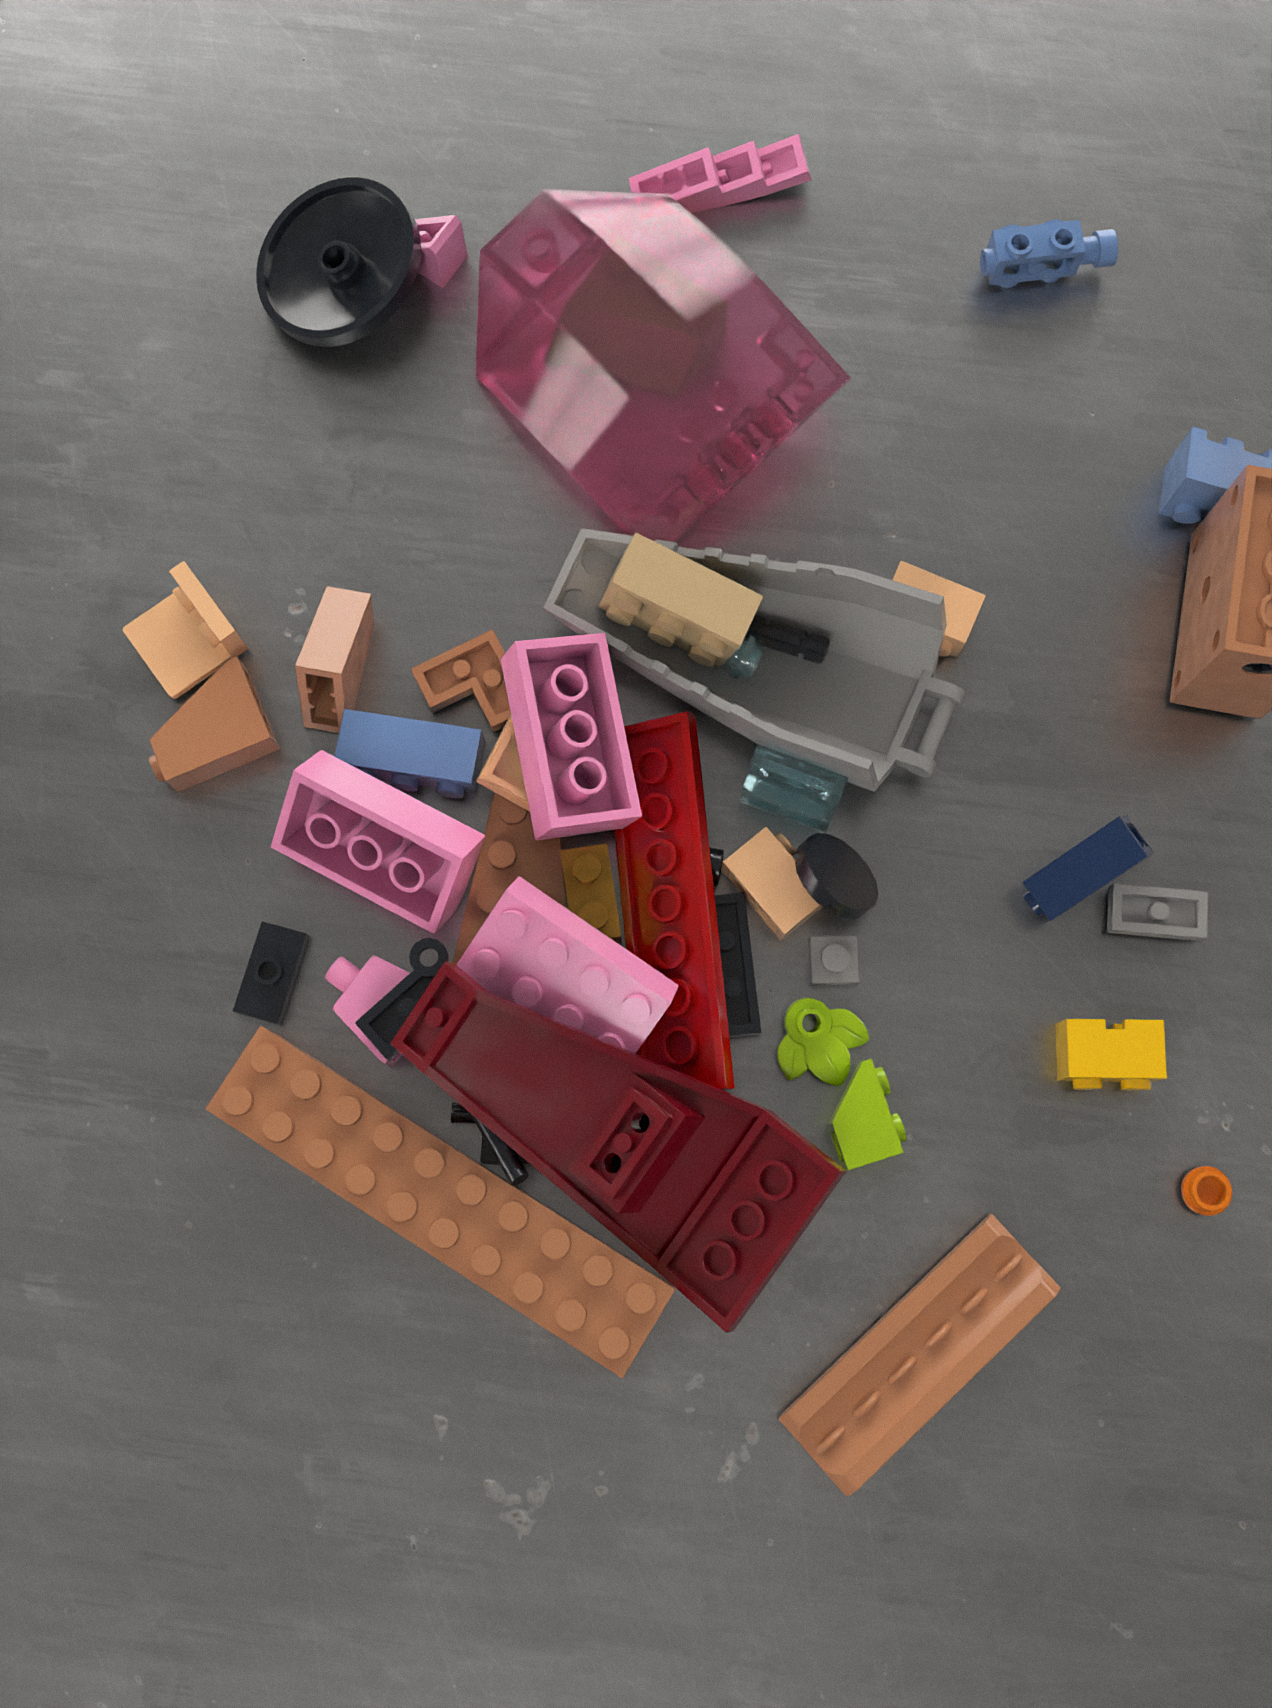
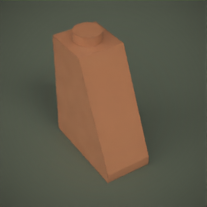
(334, 657)
(213, 730)

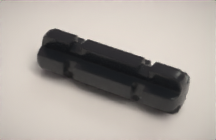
(789, 639)

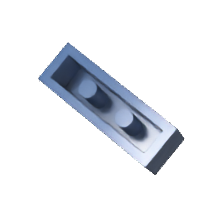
(412, 752)

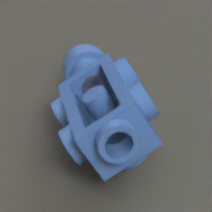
(1032, 247)

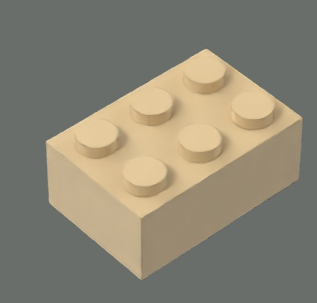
(679, 602)

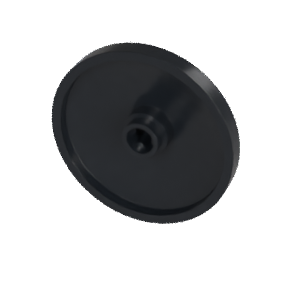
(338, 261)

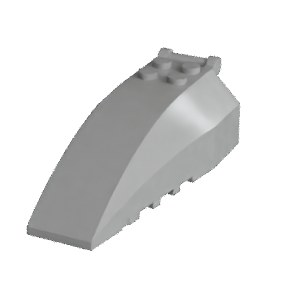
(834, 714)

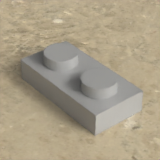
(1157, 912)

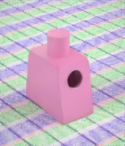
(362, 991)

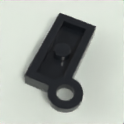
(388, 1015)

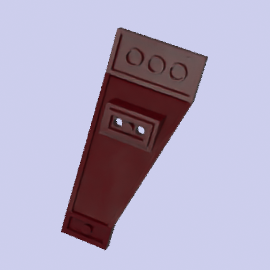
(700, 1195)

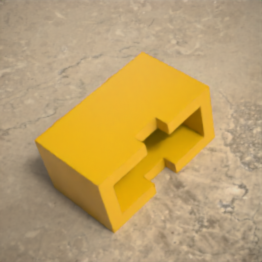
(1124, 1054)

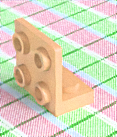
(184, 635)

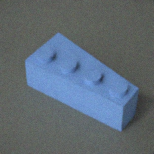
(1202, 473)

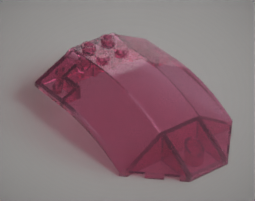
(642, 353)

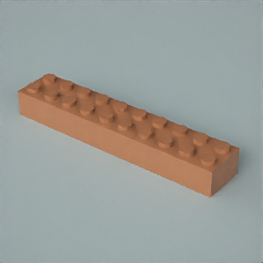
(442, 1200)

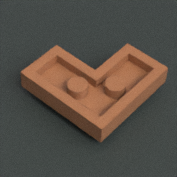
(465, 671)

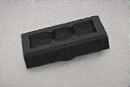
(271, 973)

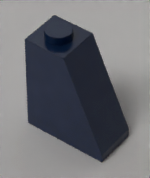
(1086, 868)

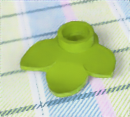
(822, 1048)

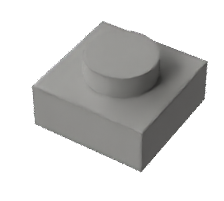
(834, 960)

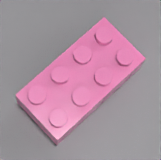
(570, 736)
(376, 840)
(566, 969)

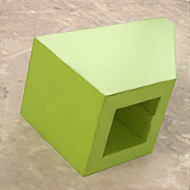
(862, 1121)

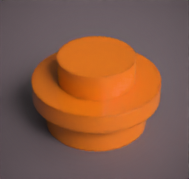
(1206, 1190)

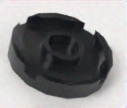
(836, 875)

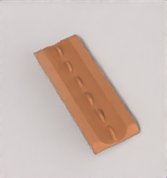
(919, 1355)

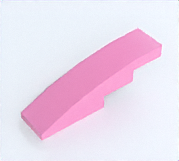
(729, 177)

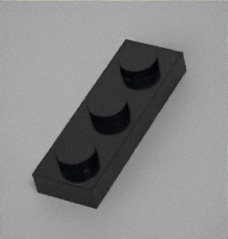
(737, 965)

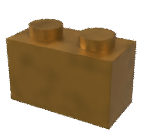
(591, 888)

